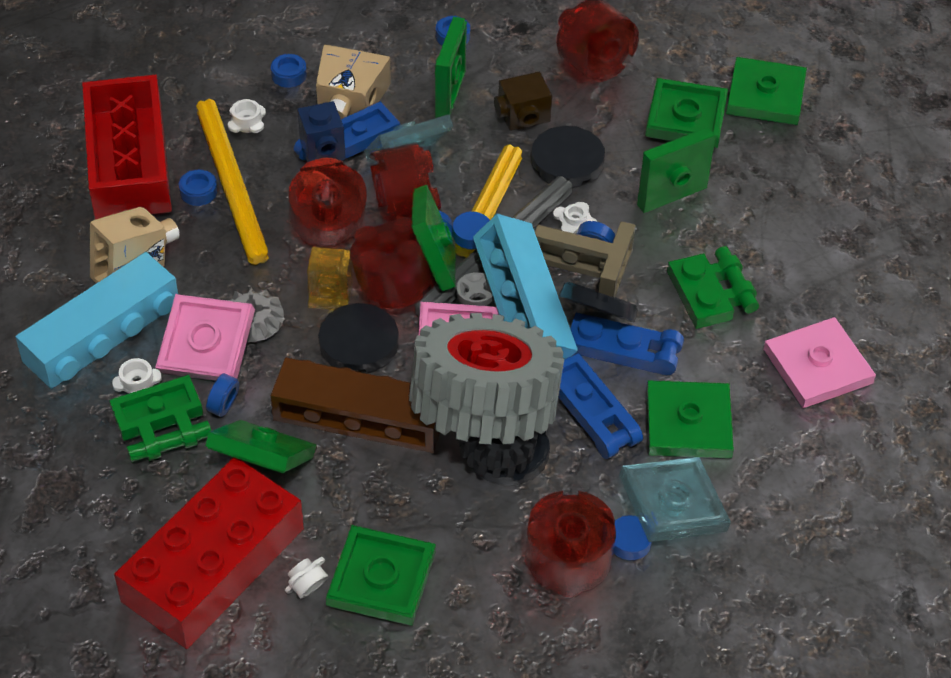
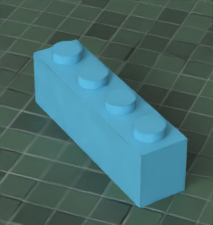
(522, 279)
(97, 320)

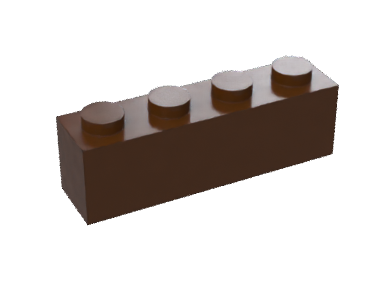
(349, 405)

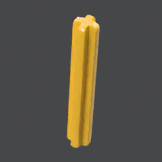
(495, 187)

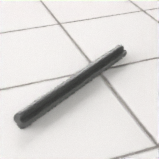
(532, 212)

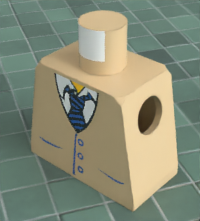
(352, 79)
(126, 236)

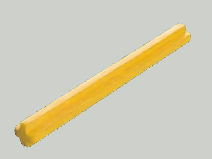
(232, 182)

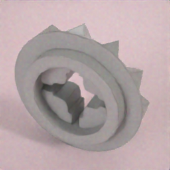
(268, 314)

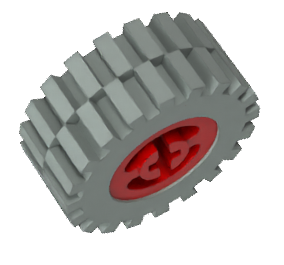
(486, 378)

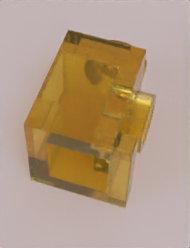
(329, 278)

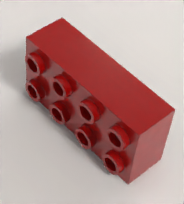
(126, 146)
(210, 552)

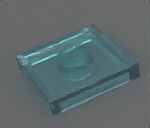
(423, 134)
(674, 499)

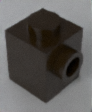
(523, 101)

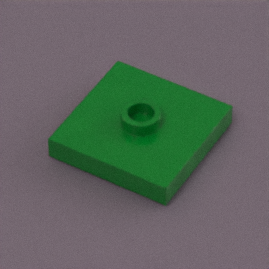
(450, 67)
(766, 90)
(685, 108)
(675, 169)
(434, 238)
(689, 419)
(260, 445)
(381, 575)

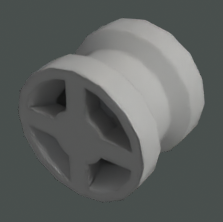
(474, 290)

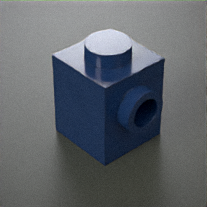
(321, 131)

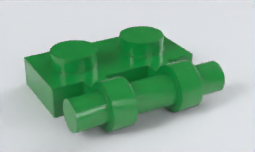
(702, 293)
(158, 408)

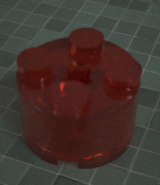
(596, 39)
(397, 175)
(347, 198)
(390, 264)
(570, 542)

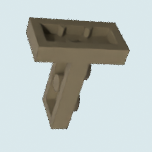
(589, 255)

